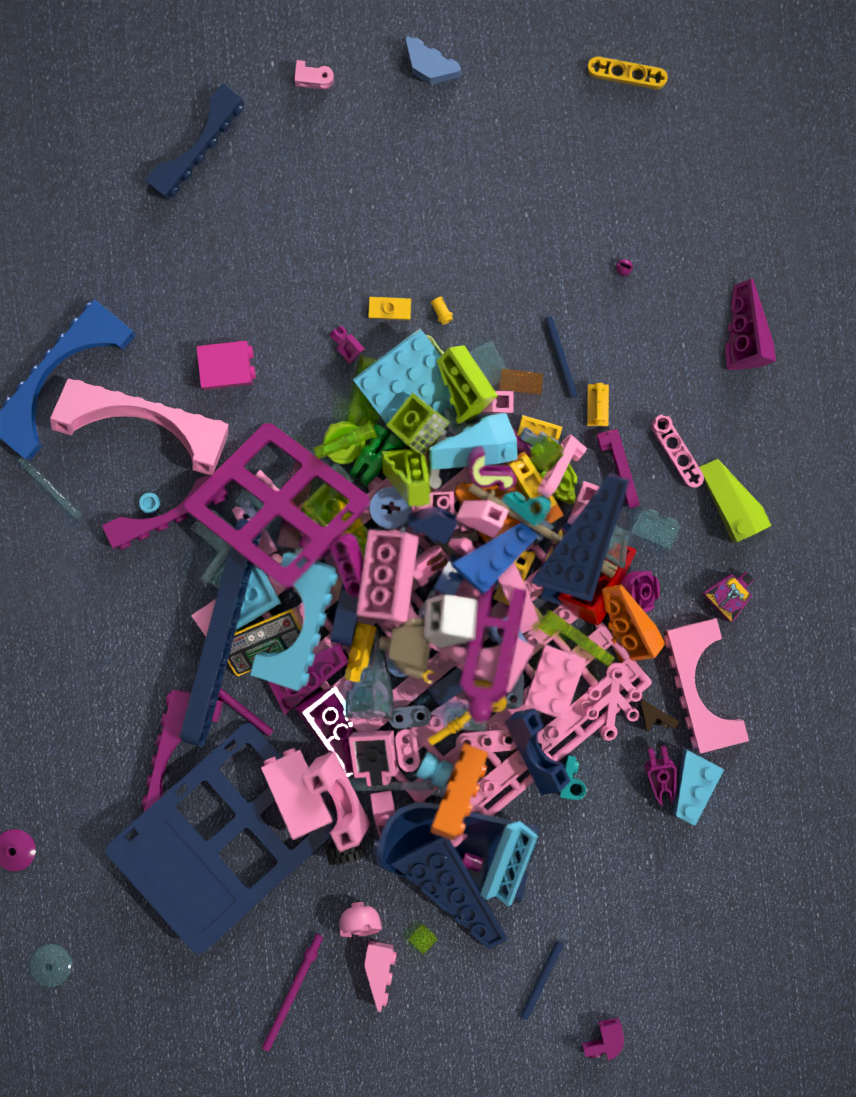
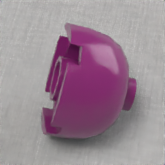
(642, 588)

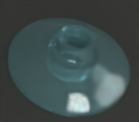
(58, 958)

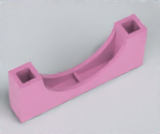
(686, 647)

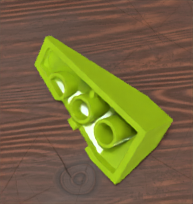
(737, 507)

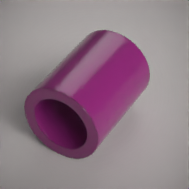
(472, 862)

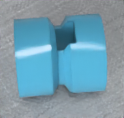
(434, 770)

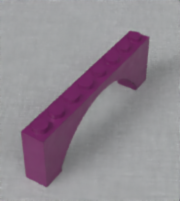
(168, 741)

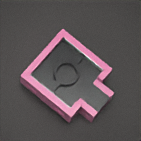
(374, 756)

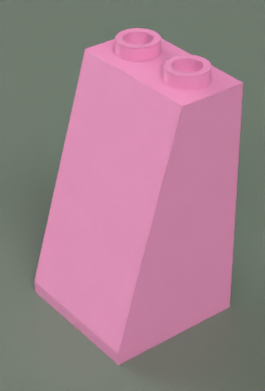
(297, 806)

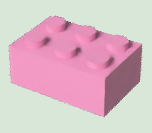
(554, 682)

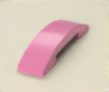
(509, 580)

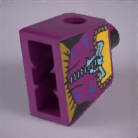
(729, 595)

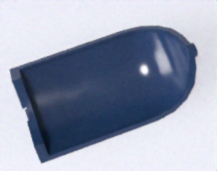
(412, 828)

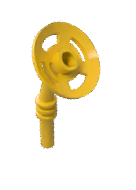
(459, 722)

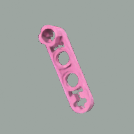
(681, 449)
(572, 450)

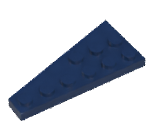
(581, 552)

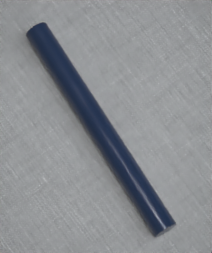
(561, 357)
(542, 980)

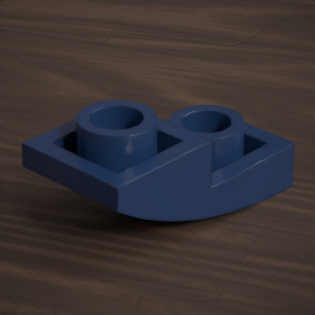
(450, 579)

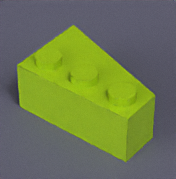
(408, 475)

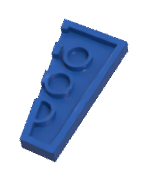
(492, 559)

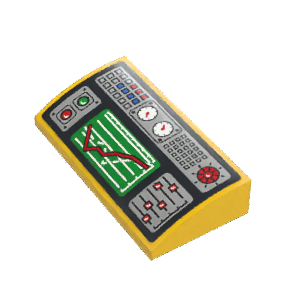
(269, 636)

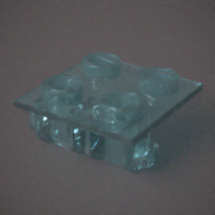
(489, 362)

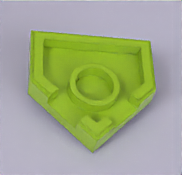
(566, 486)

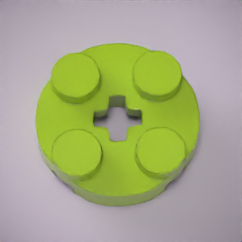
(347, 454)

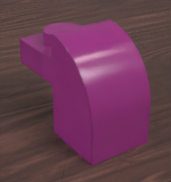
(611, 1041)

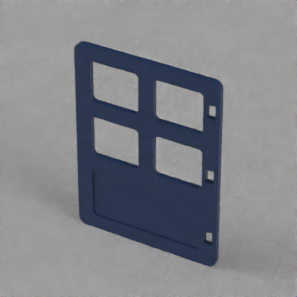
(183, 871)

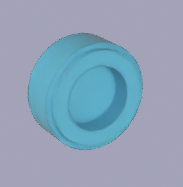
(149, 503)

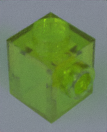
(546, 453)

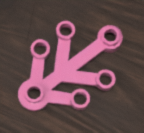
(612, 698)

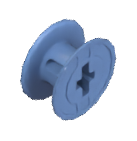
(381, 517)

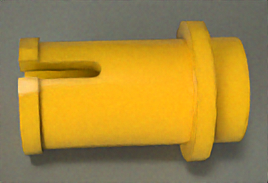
(442, 311)

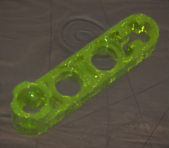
(552, 622)

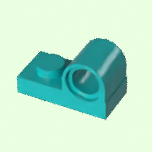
(527, 509)
(571, 766)

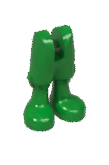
(372, 461)

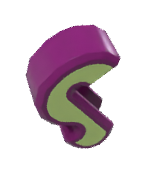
(487, 476)

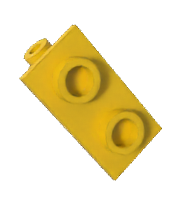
(597, 404)

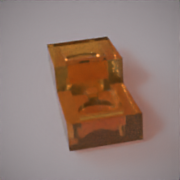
(521, 381)

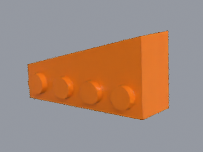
(459, 792)

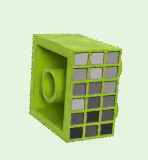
(417, 424)

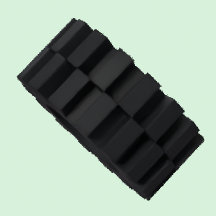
(338, 857)

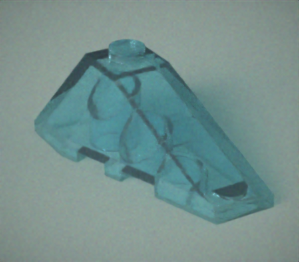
(373, 694)

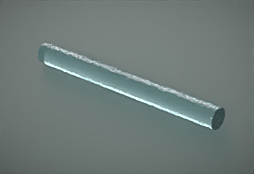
(50, 488)
(362, 786)

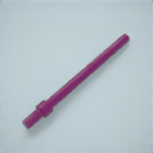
(310, 955)

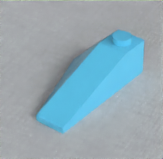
(491, 433)

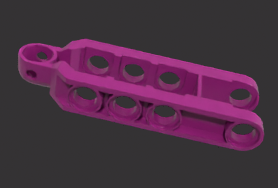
(483, 698)

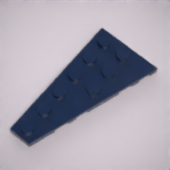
(448, 883)

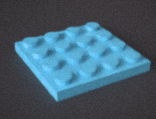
(400, 372)

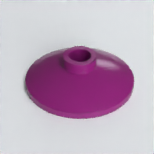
(24, 847)

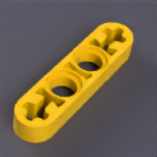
(626, 77)

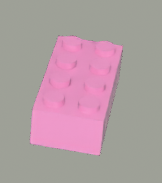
(387, 575)

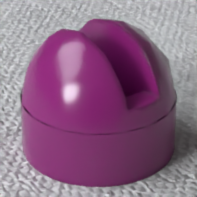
(622, 271)

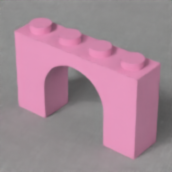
(352, 821)

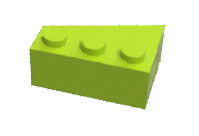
(466, 383)

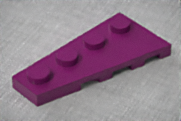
(324, 666)

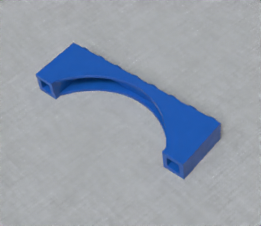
(92, 329)

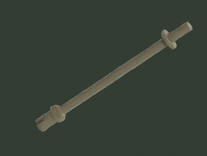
(607, 569)

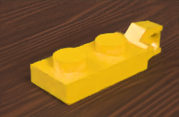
(360, 651)

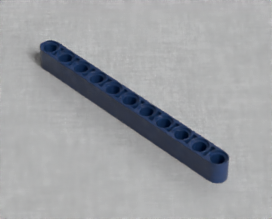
(217, 645)

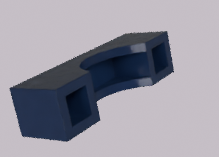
(547, 774)

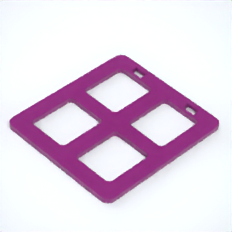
(276, 504)

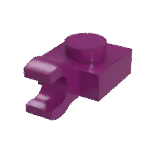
(348, 345)

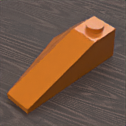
(631, 625)

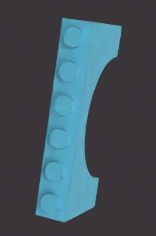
(291, 665)

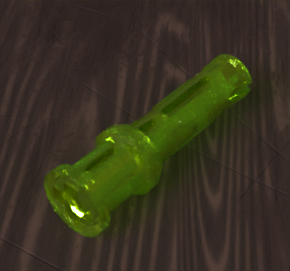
(355, 437)

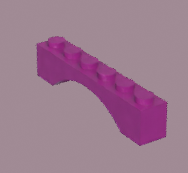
(125, 530)

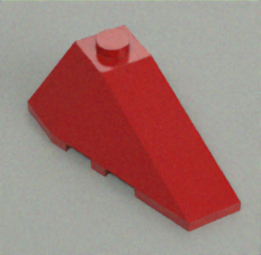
(595, 611)

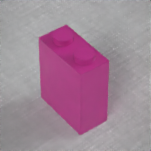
(225, 365)

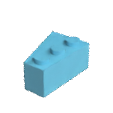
(694, 786)

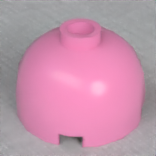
(359, 920)

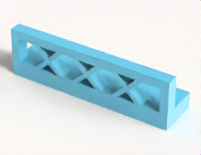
(504, 857)

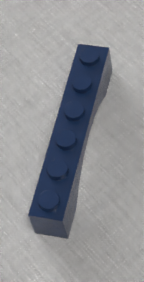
(169, 175)

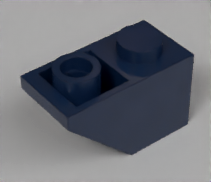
(433, 522)

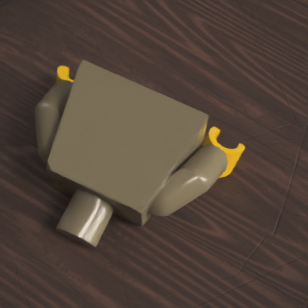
(409, 648)

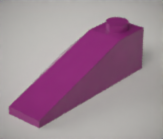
(750, 336)
(326, 720)

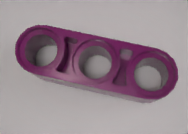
(348, 553)

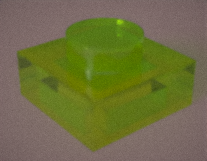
(423, 938)

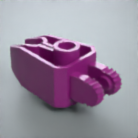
(661, 774)

